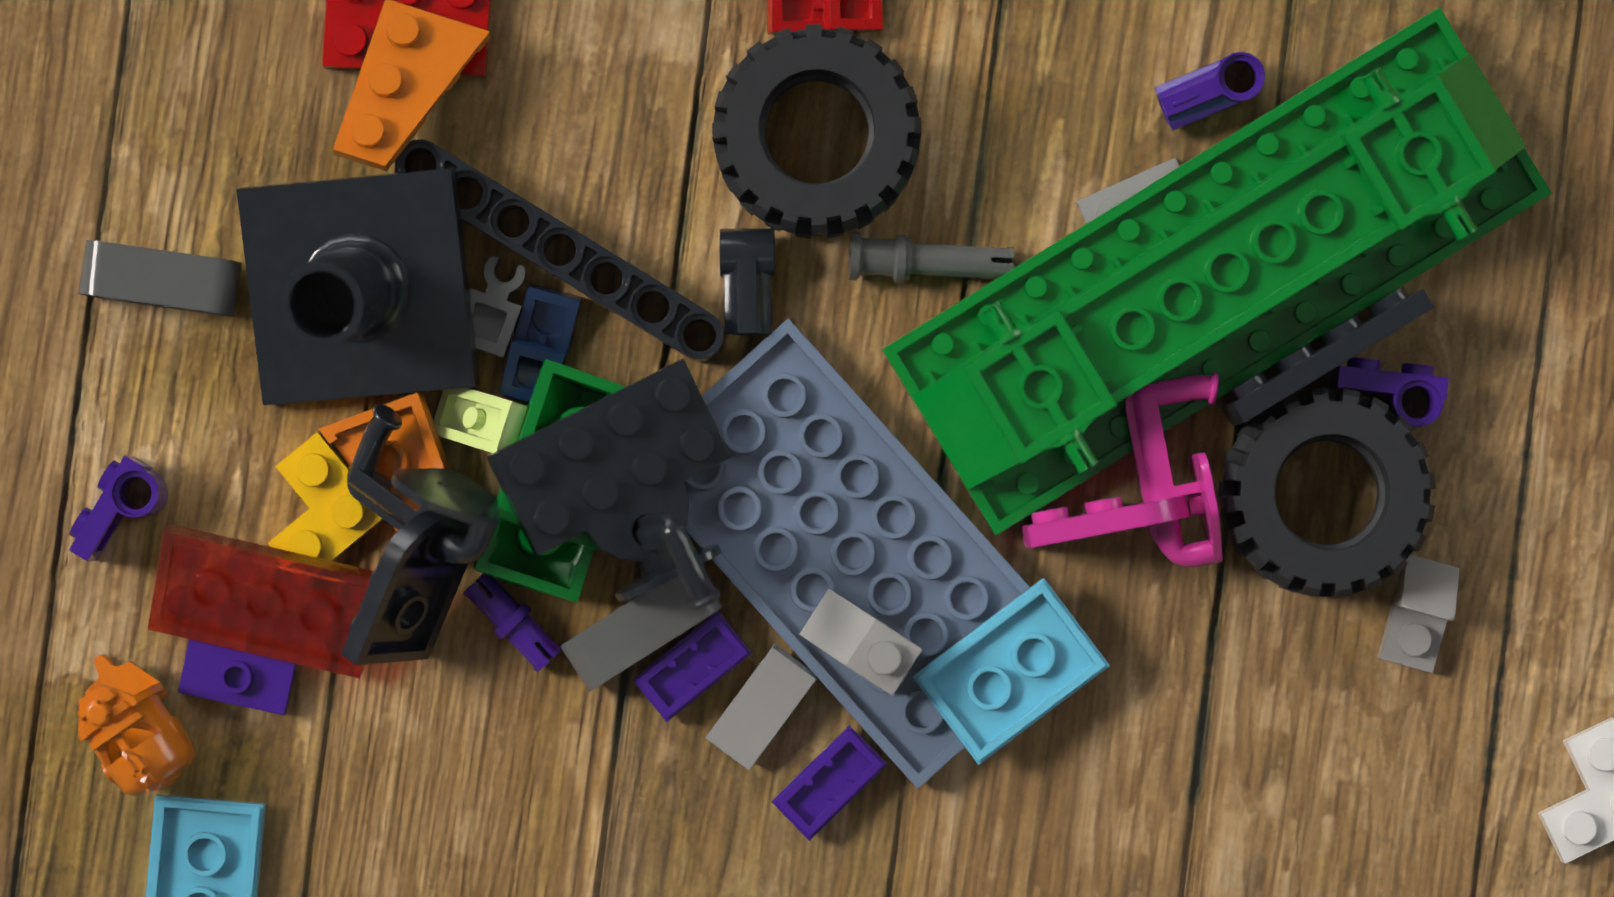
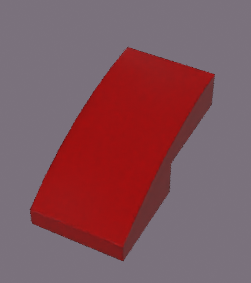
(849, 14)

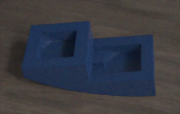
(541, 334)

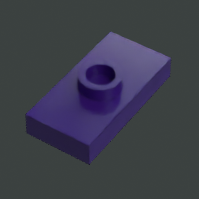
(692, 666)
(237, 677)
(829, 782)

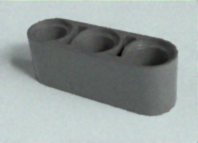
(160, 278)
(633, 632)

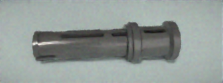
(903, 258)

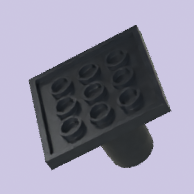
(358, 286)

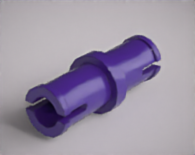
(512, 621)

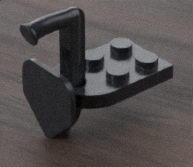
(426, 555)

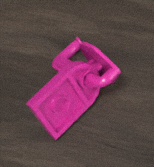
(1162, 501)

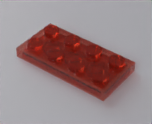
(256, 599)

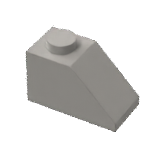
(860, 642)

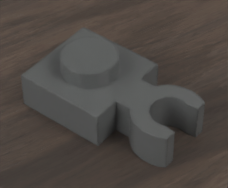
(492, 313)

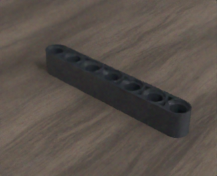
(587, 260)

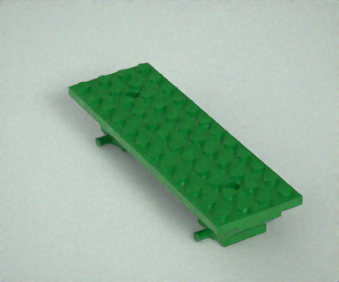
(1218, 267)

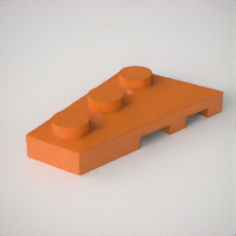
(402, 79)
(410, 447)

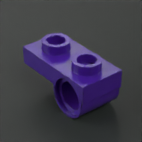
(1367, 378)
(96, 526)

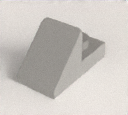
(1419, 613)

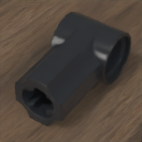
(747, 270)

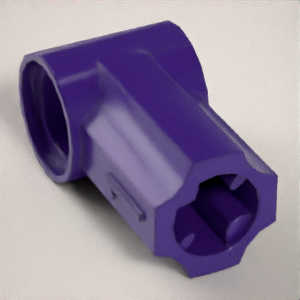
(1205, 91)

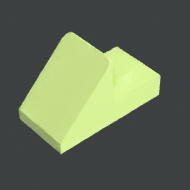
(478, 419)

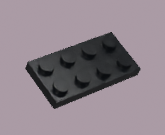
(1340, 345)

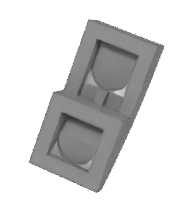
(761, 707)

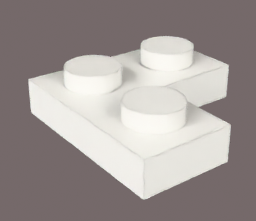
(1588, 817)

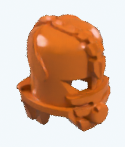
(132, 729)

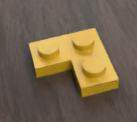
(334, 515)

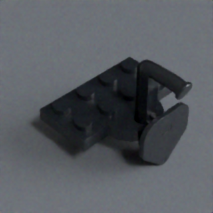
(621, 480)

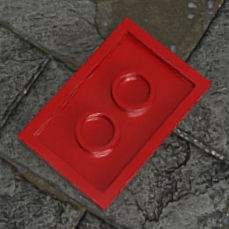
(353, 22)

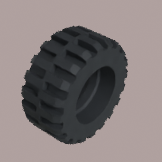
(816, 57)
(1399, 476)

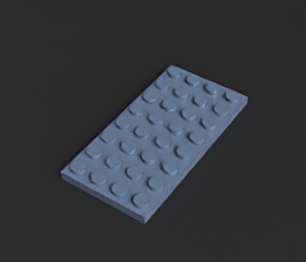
(841, 505)

